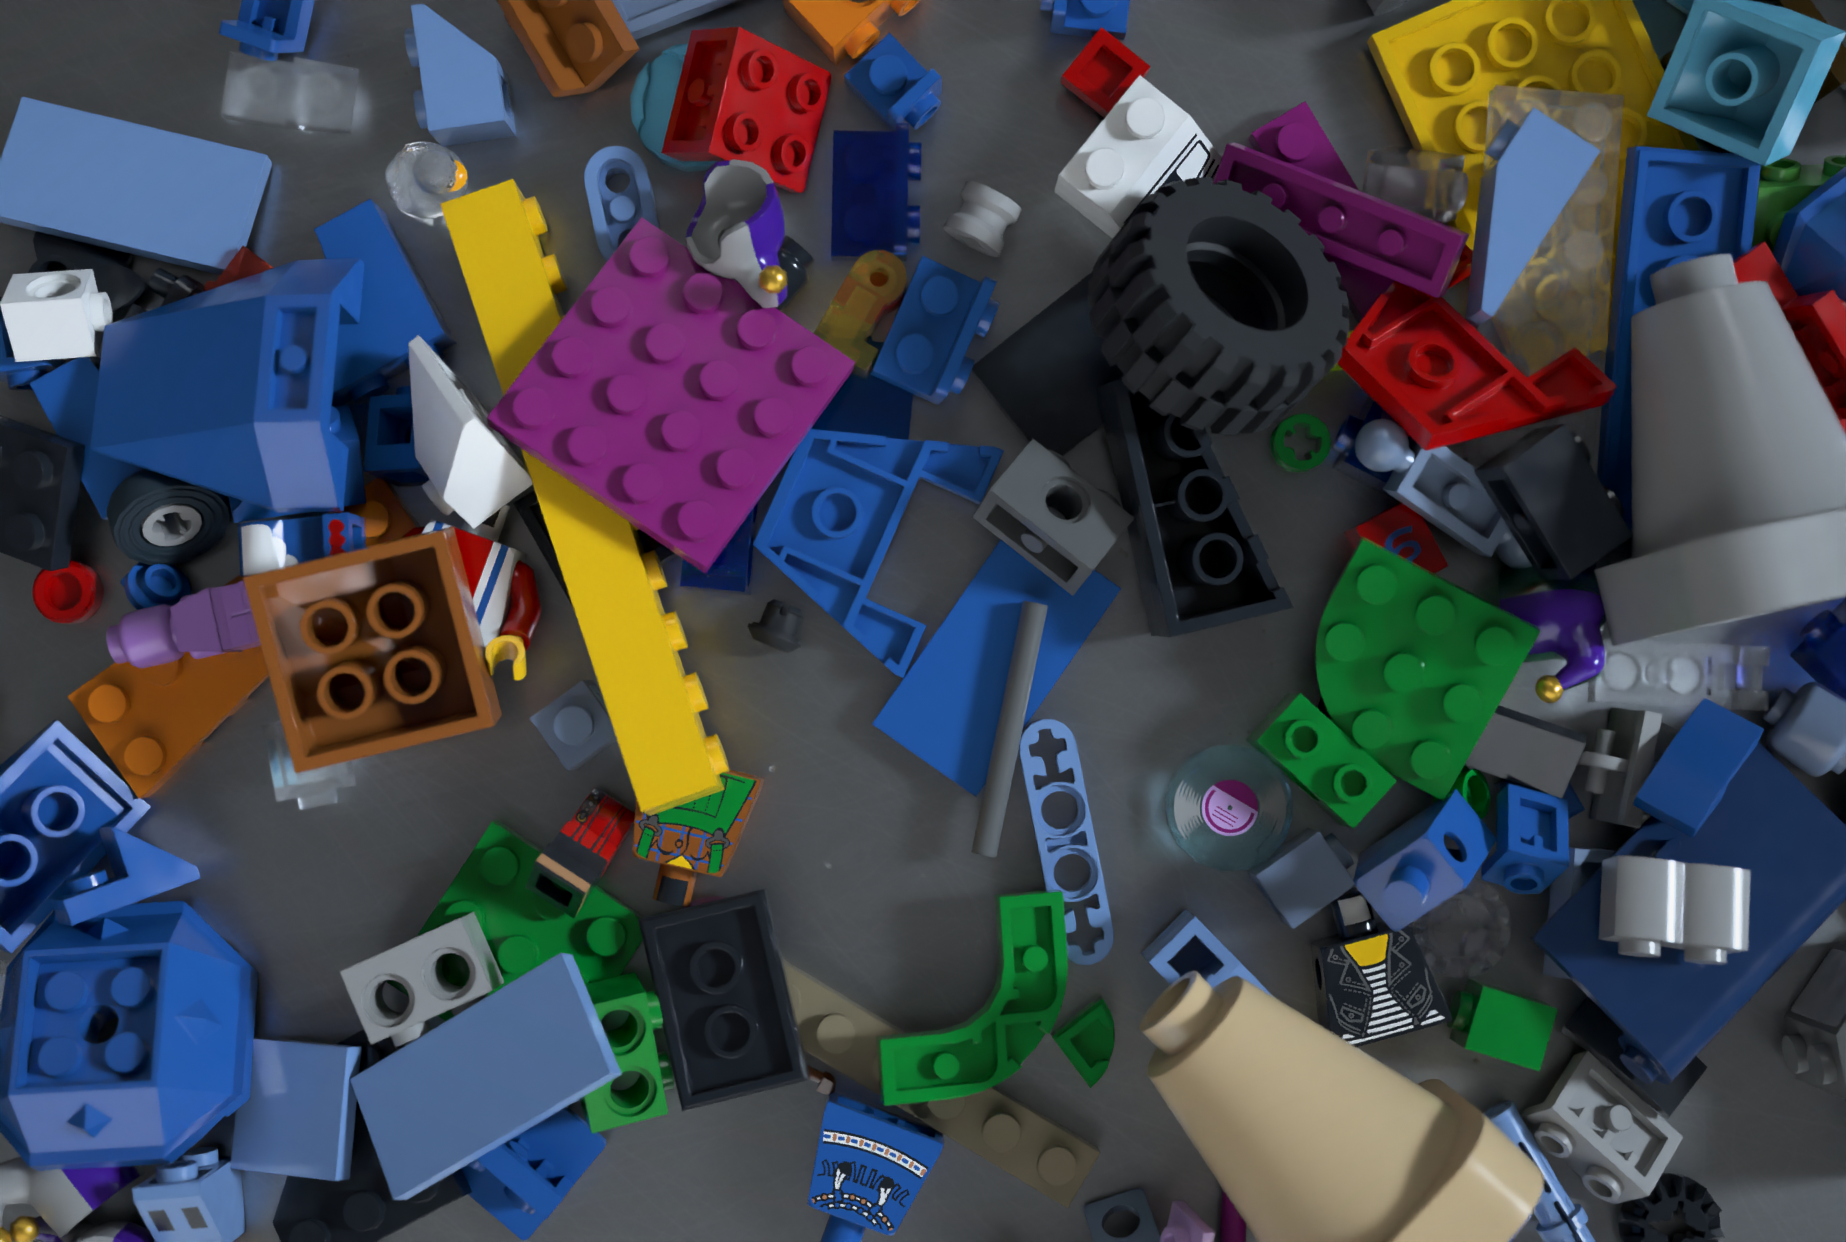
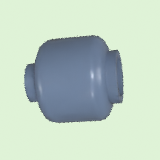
(1809, 728)

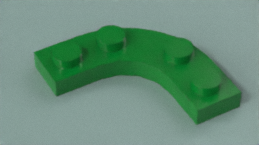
(1007, 1028)

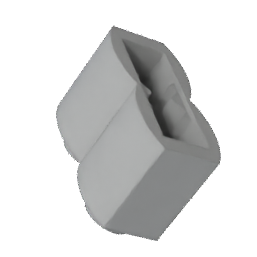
(1674, 906)

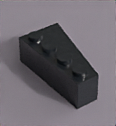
(1188, 531)

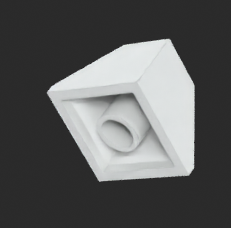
(465, 459)

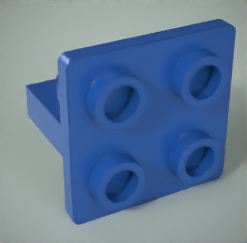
(533, 1171)

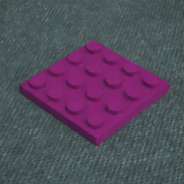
(671, 395)

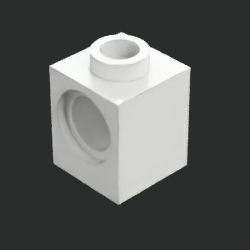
(55, 315)

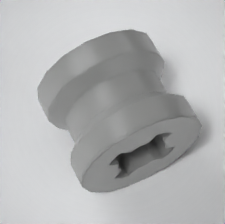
(982, 218)

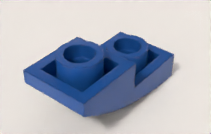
(1698, 767)

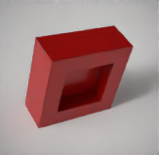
(1103, 72)

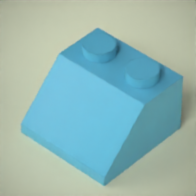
(1745, 76)

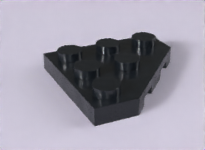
(362, 1205)

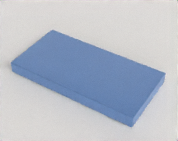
(129, 186)
(484, 1076)

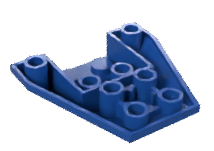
(235, 386)

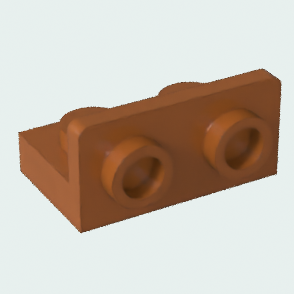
(571, 41)

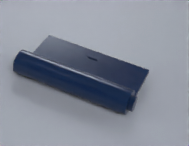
(1796, 883)

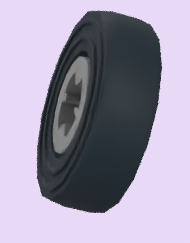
(147, 536)

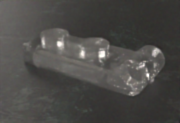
(1681, 675)

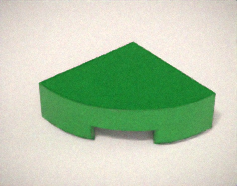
(1088, 1040)

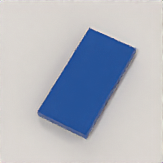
(956, 687)

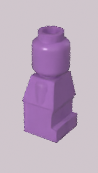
(201, 624)

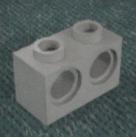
(419, 968)

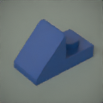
(139, 874)

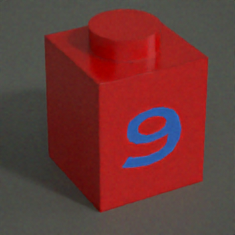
(1402, 533)

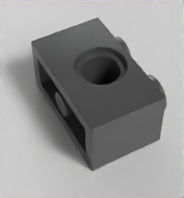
(1058, 547)

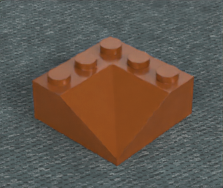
(373, 649)

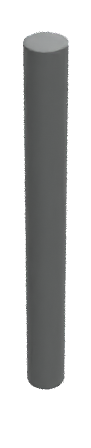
(1009, 729)

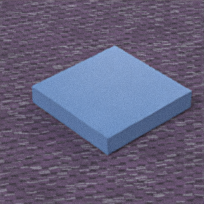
(298, 1110)

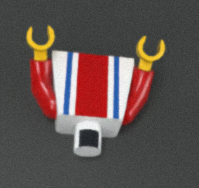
(500, 588)

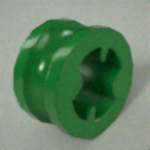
(1314, 430)

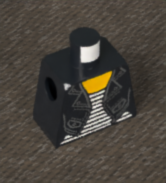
(1372, 978)

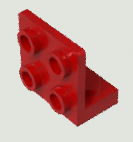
(748, 105)

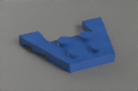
(840, 517)

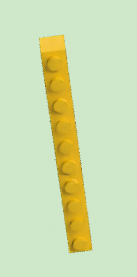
(597, 549)

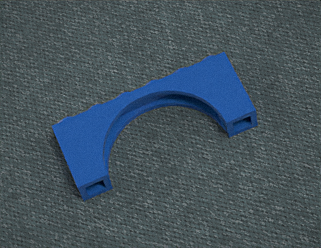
(367, 354)

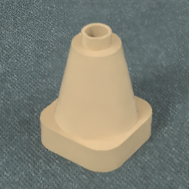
(1322, 1134)

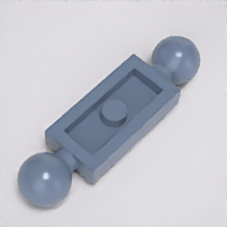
(1439, 489)

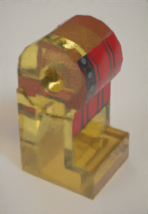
(867, 294)

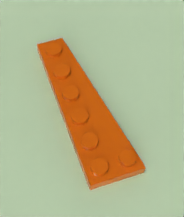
(164, 712)

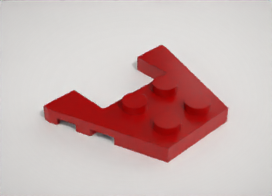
(1449, 380)

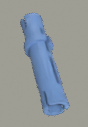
(1556, 1213)

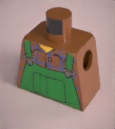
(695, 836)

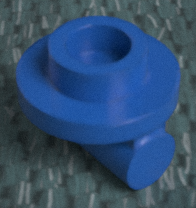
(155, 585)

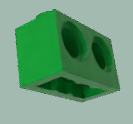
(634, 1051)

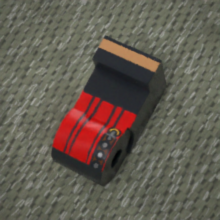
(581, 852)

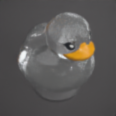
(425, 177)

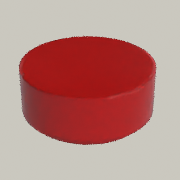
(68, 593)

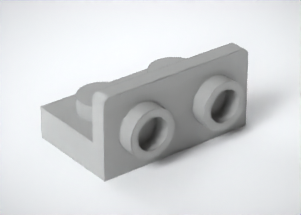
(1603, 1131)

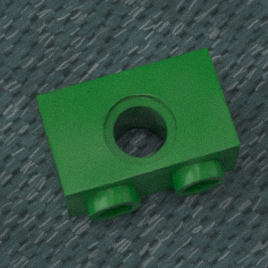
(1321, 760)

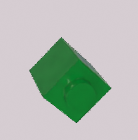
(1501, 1023)

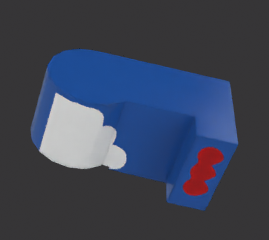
(292, 541)

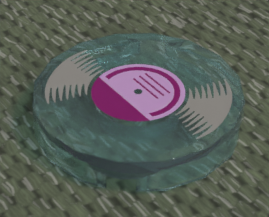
(1228, 807)

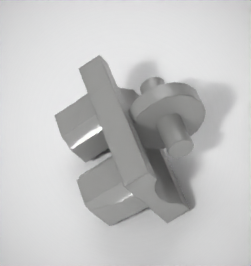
(1622, 762)

